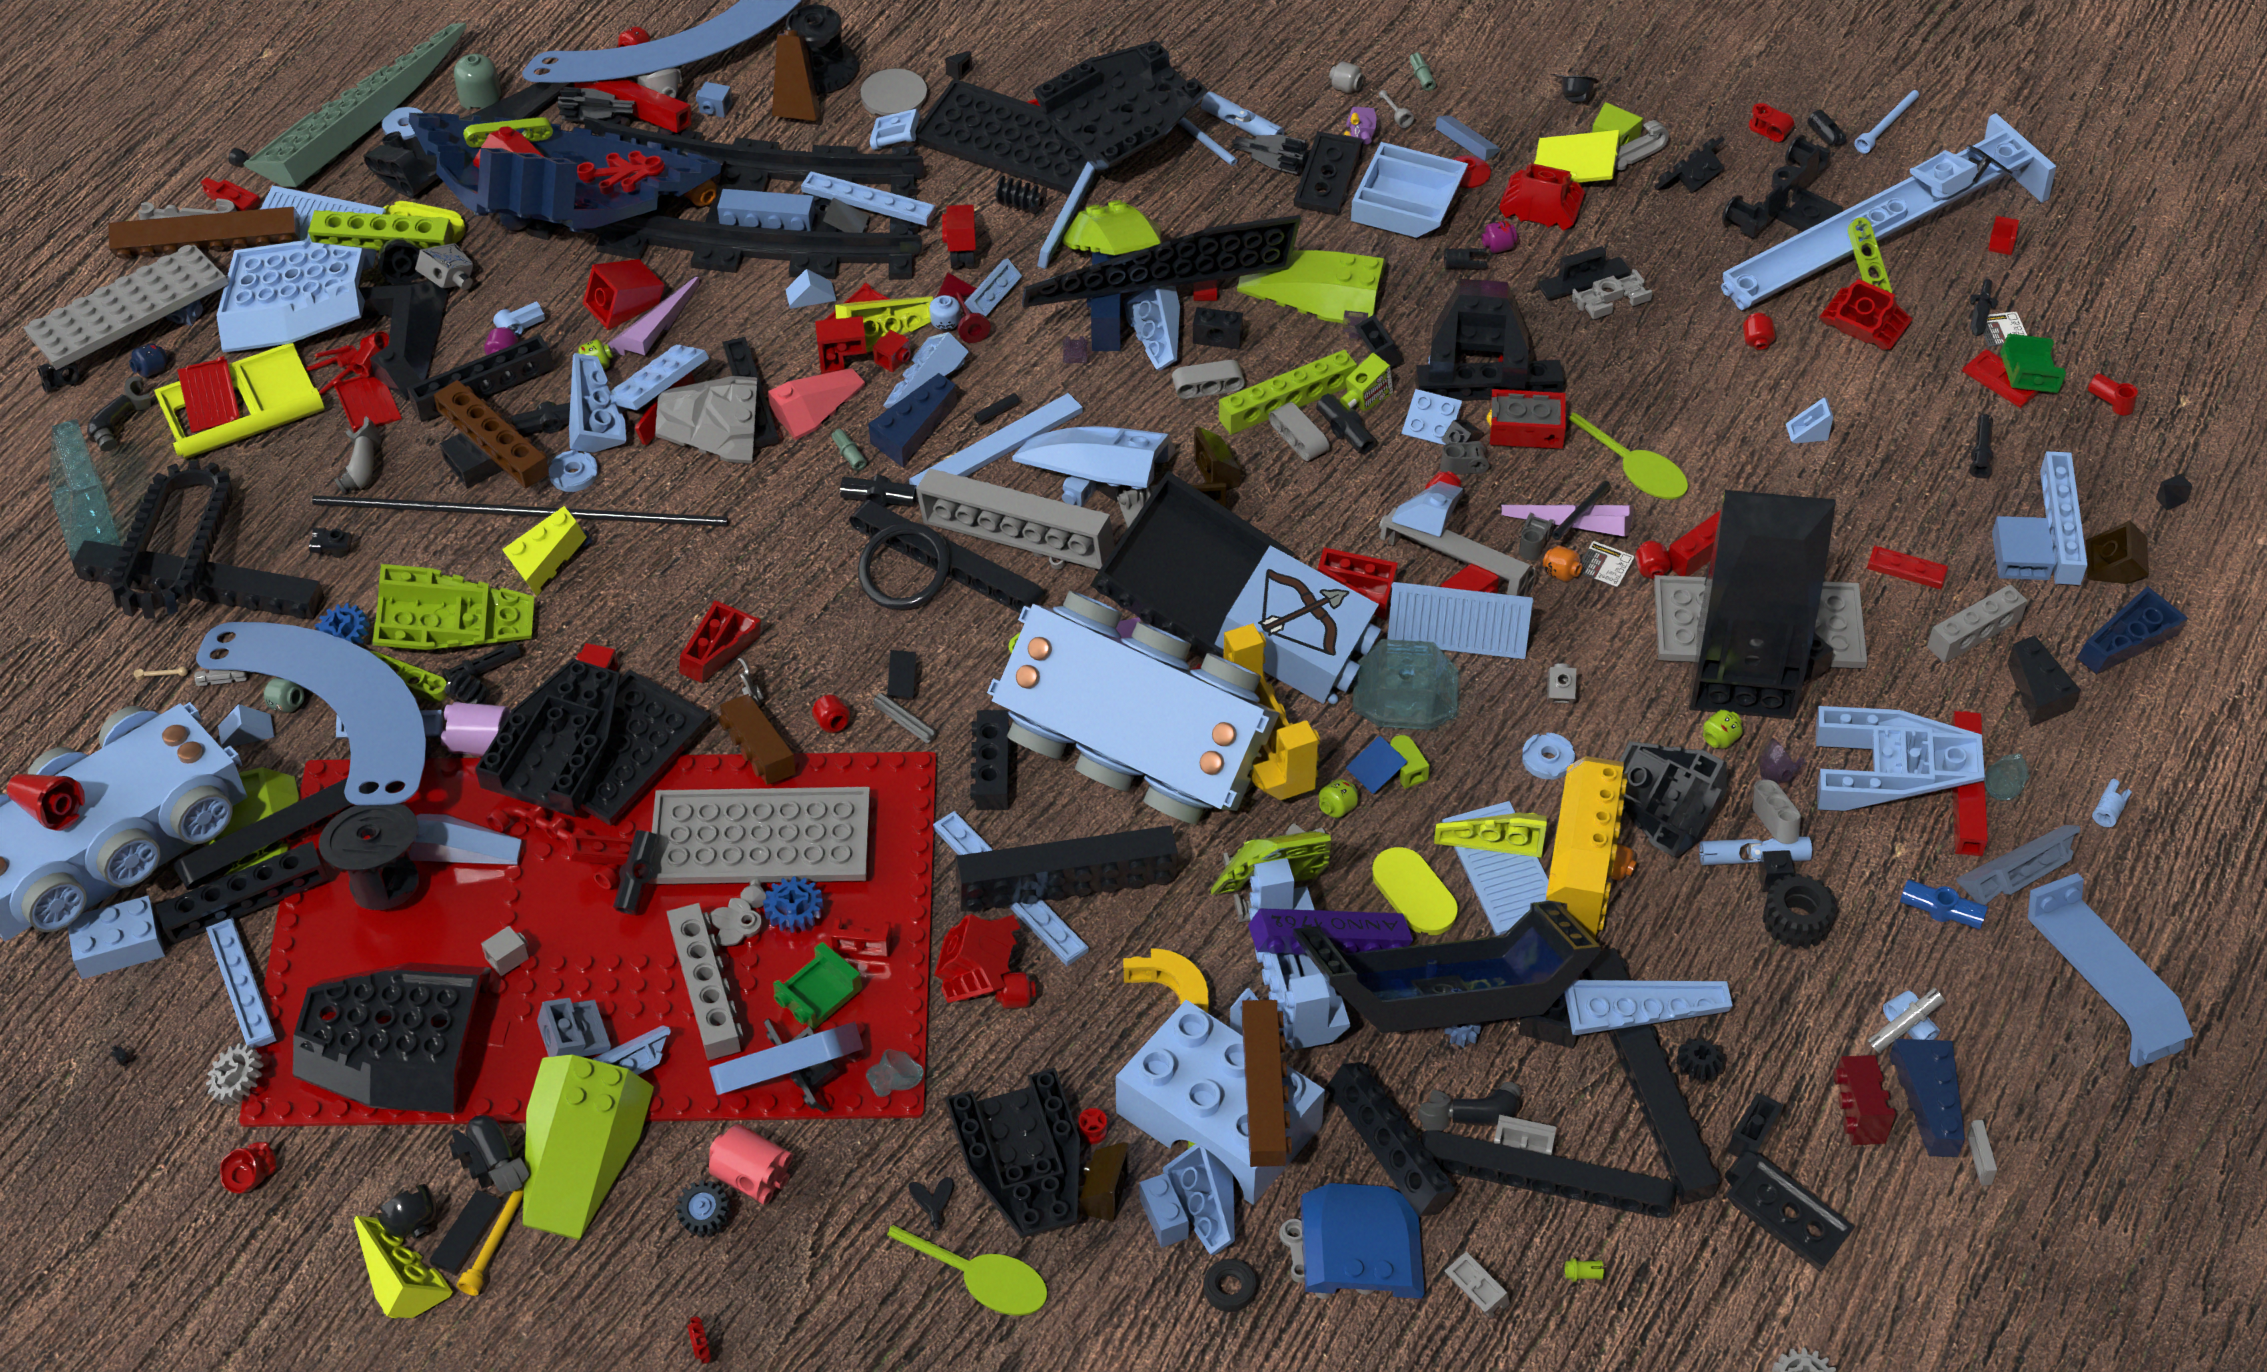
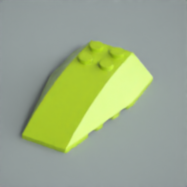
(1112, 229)
(1320, 283)
(440, 611)
(1305, 852)
(577, 1139)

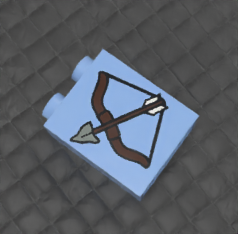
(1306, 623)

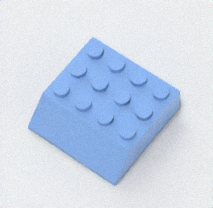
(1406, 190)

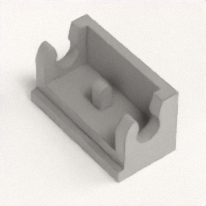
(1525, 1135)
(1477, 1284)

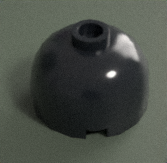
(398, 260)
(409, 1213)

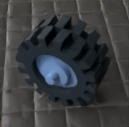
(704, 1208)

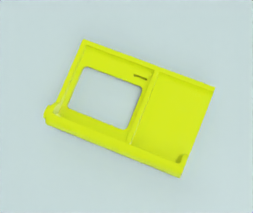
(273, 391)

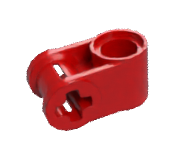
(1772, 123)

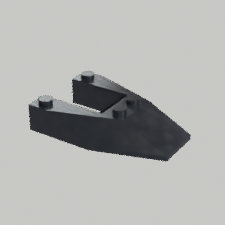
(1480, 318)

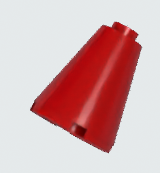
(48, 798)

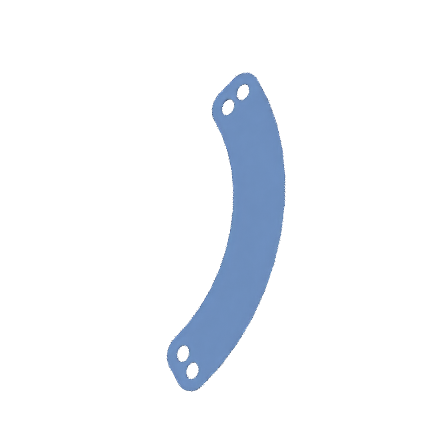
(716, 35)
(363, 690)

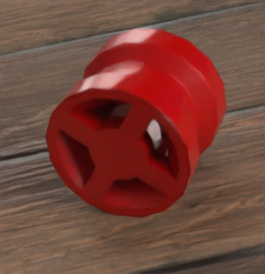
(1092, 1118)

